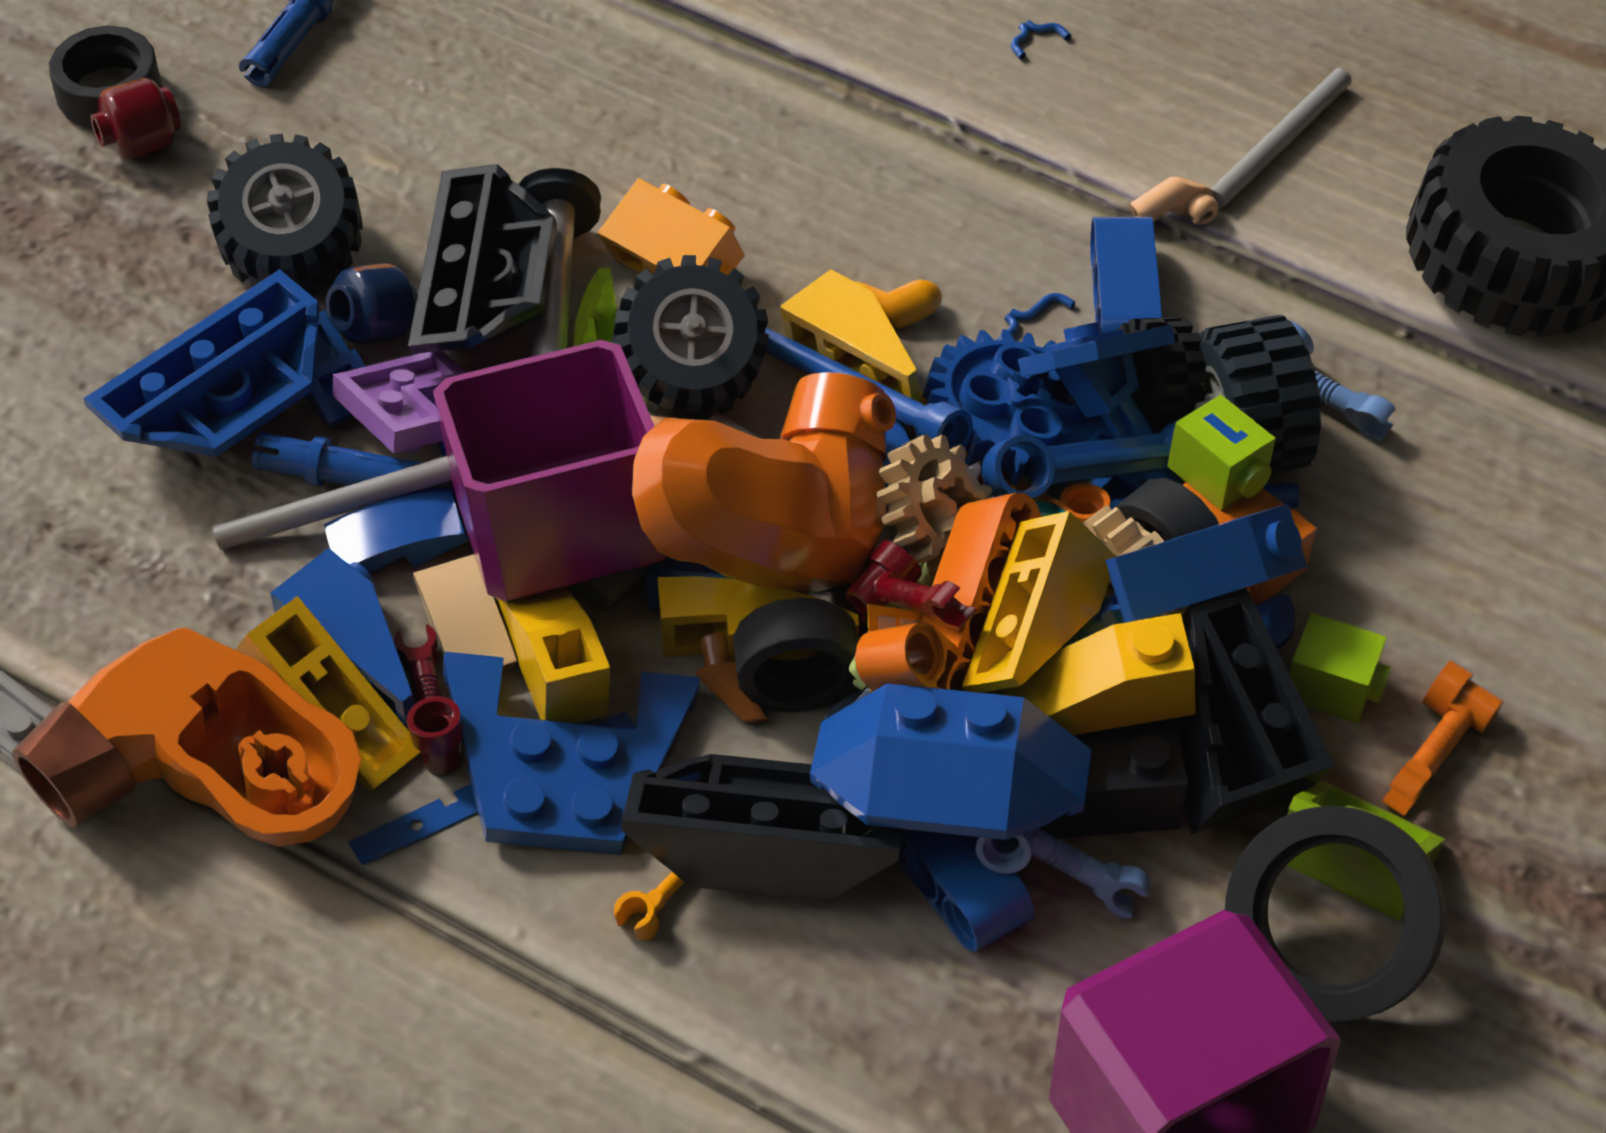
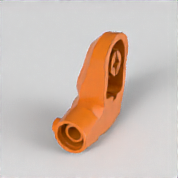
(772, 509)

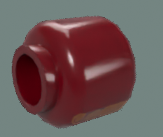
(136, 118)

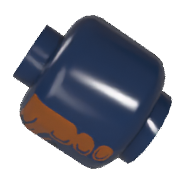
(371, 303)

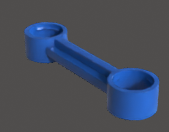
(1081, 460)

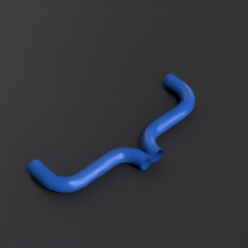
(1015, 315)

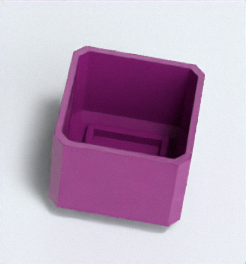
(547, 468)
(1193, 1040)

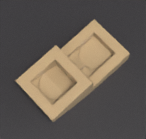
(462, 610)

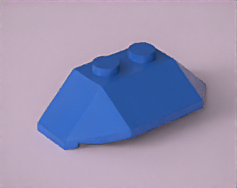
(219, 374)
(950, 762)

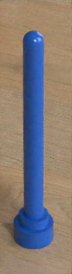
(928, 419)

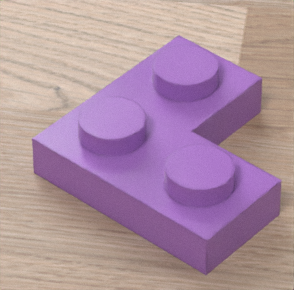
(397, 398)

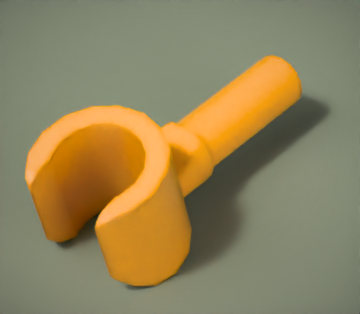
(650, 904)

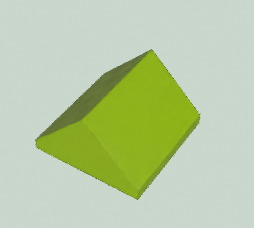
(1351, 867)

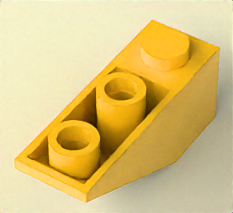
(558, 656)

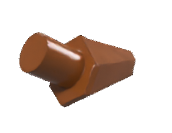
(722, 679)

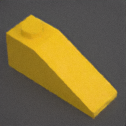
(851, 328)
(1041, 600)
(319, 670)
(1116, 677)

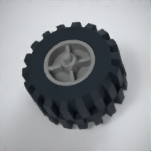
(285, 212)
(691, 337)
(1271, 379)

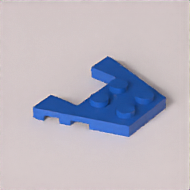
(559, 779)

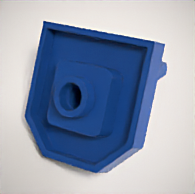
(1101, 372)

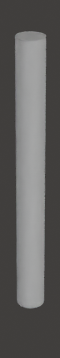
(1280, 136)
(332, 503)

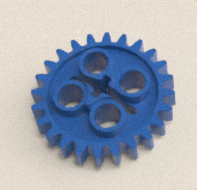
(1002, 404)

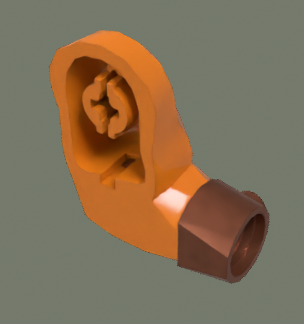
(206, 725)

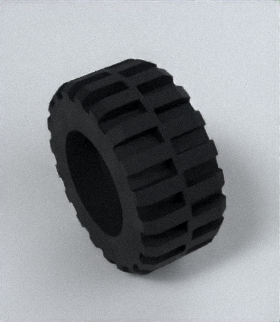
(1494, 265)

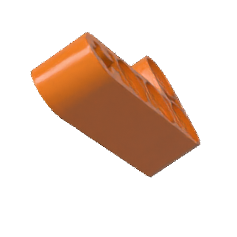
(973, 560)

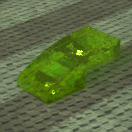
(597, 310)

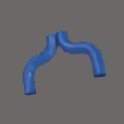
(1029, 25)

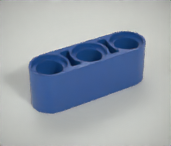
(1124, 270)
(963, 892)

